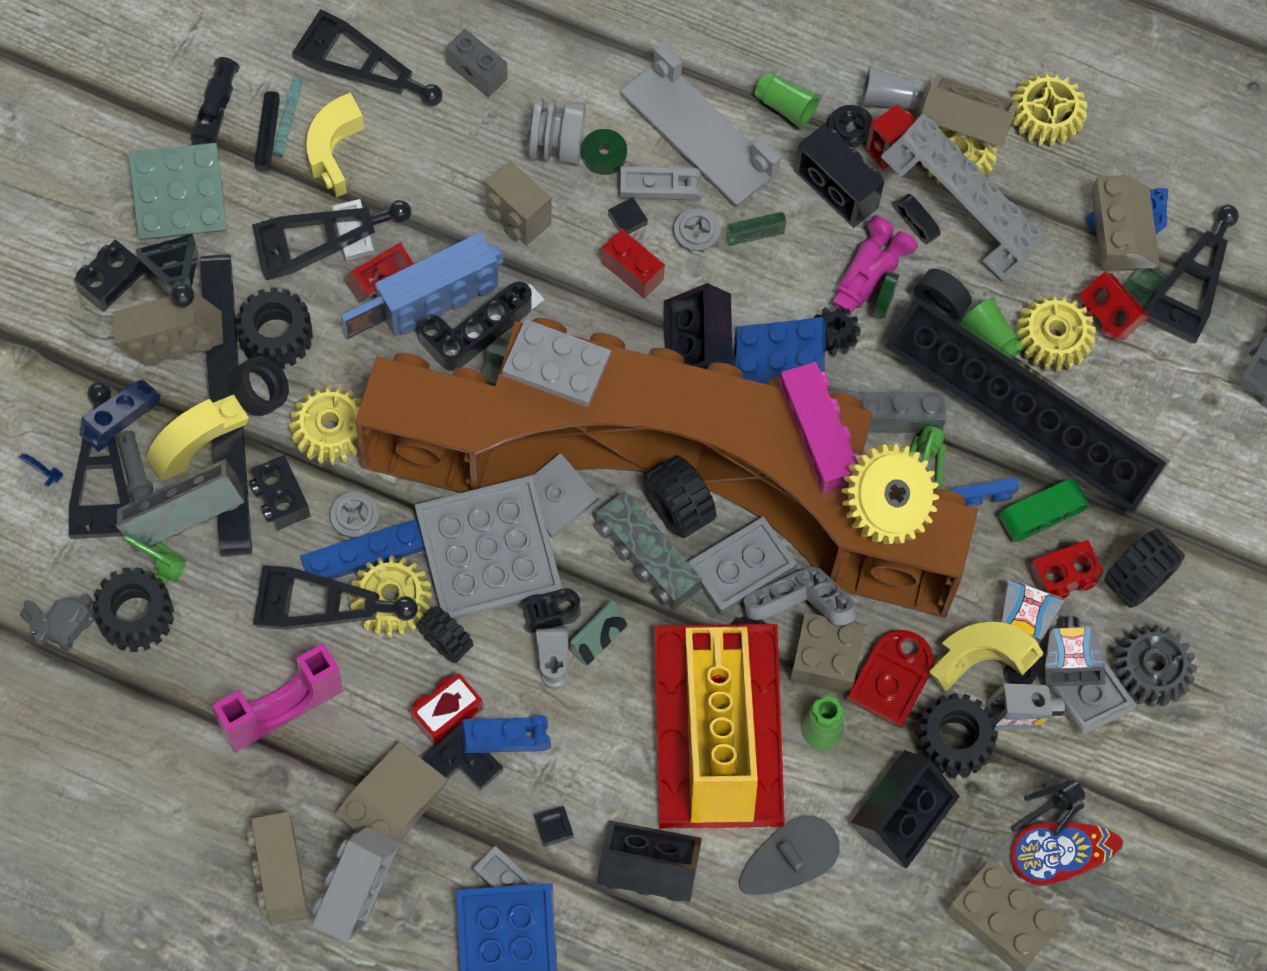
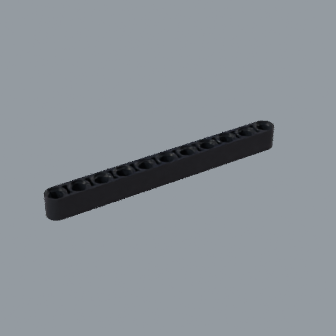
(218, 289)

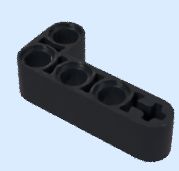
(478, 322)

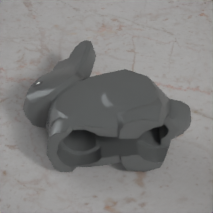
(62, 623)

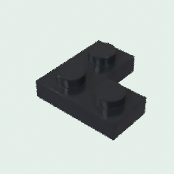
(449, 757)

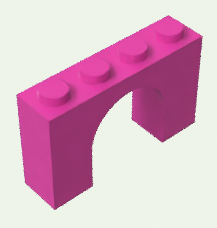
(314, 684)

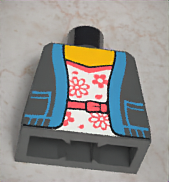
(1074, 656)

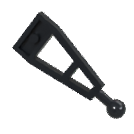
(321, 38)
(274, 247)
(176, 277)
(1177, 316)
(96, 520)
(276, 595)

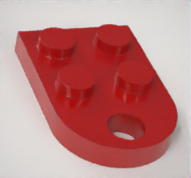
(892, 678)

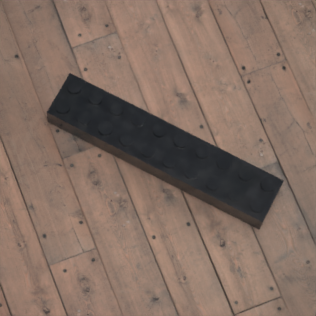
(1027, 403)

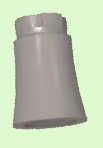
(889, 90)

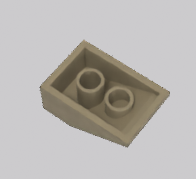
(393, 794)

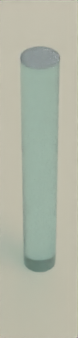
(287, 117)

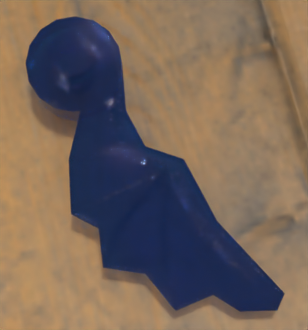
(53, 475)

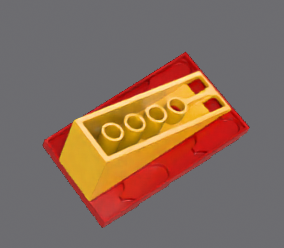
(718, 726)

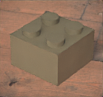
(518, 203)
(827, 653)

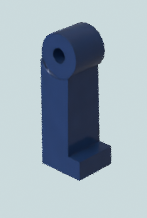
(118, 413)

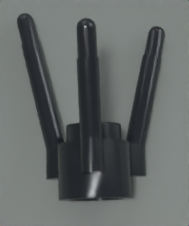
(1067, 795)

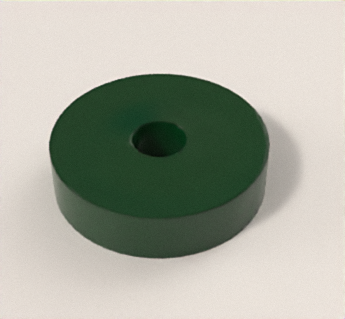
(604, 140)
(886, 294)

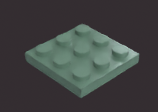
(177, 191)

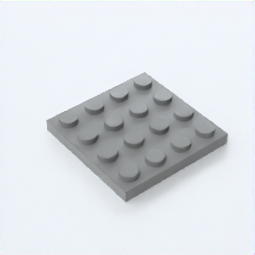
(488, 547)

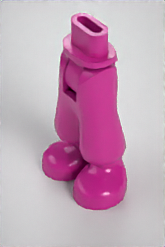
(872, 264)

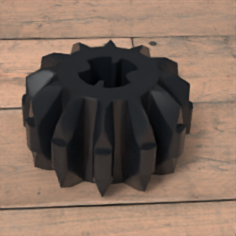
(846, 329)

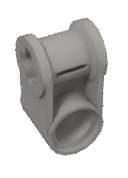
(552, 652)

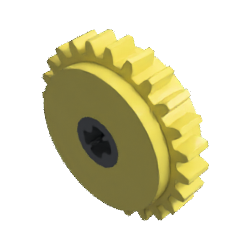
(870, 500)

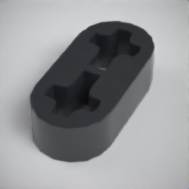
(917, 218)

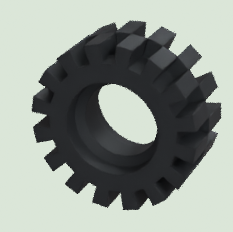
(445, 634)

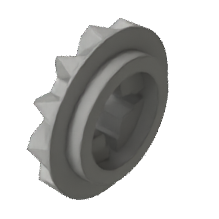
(689, 220)
(352, 502)

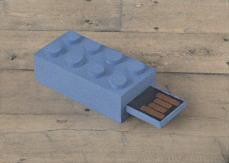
(429, 288)

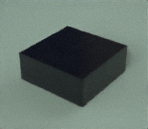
(628, 216)
(553, 826)

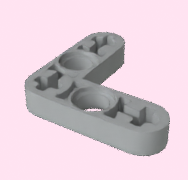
(768, 602)

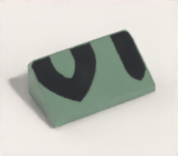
(598, 633)

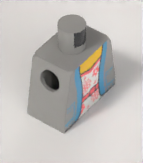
(1029, 609)
(1023, 706)

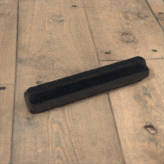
(267, 130)

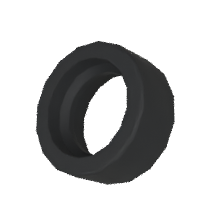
(944, 291)
(271, 374)

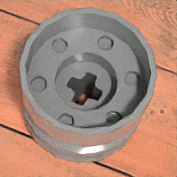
(556, 130)

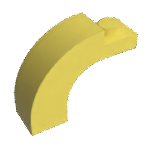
(328, 128)
(190, 431)
(981, 643)

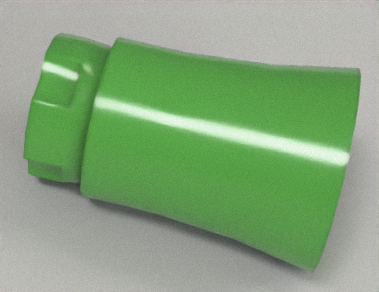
(788, 99)
(991, 323)
(823, 732)

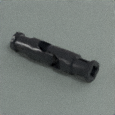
(216, 99)

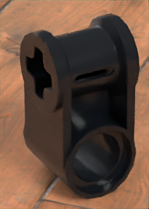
(548, 609)

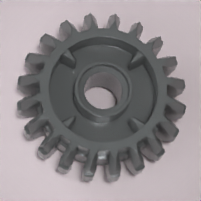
(1167, 652)

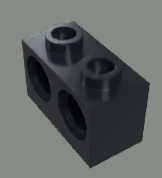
(115, 279)
(284, 491)

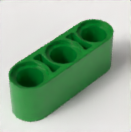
(1043, 510)

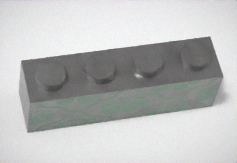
(902, 410)
(181, 505)
(648, 551)

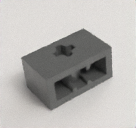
(476, 63)

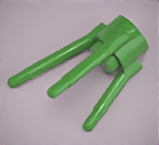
(930, 444)
(169, 564)

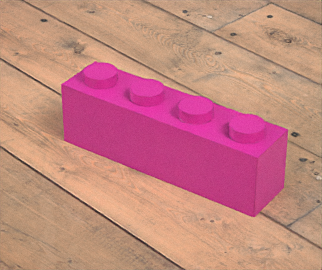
(818, 425)

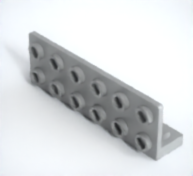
(700, 130)
(972, 188)

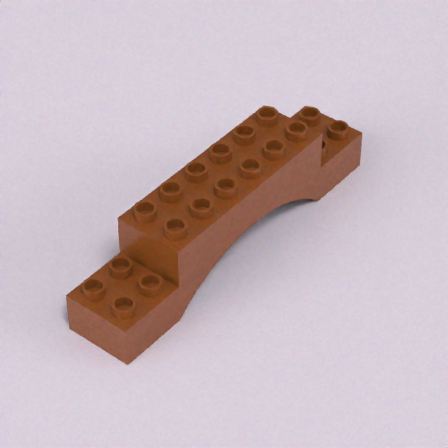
(645, 410)

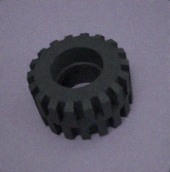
(269, 307)
(680, 496)
(1144, 568)
(129, 586)
(964, 713)

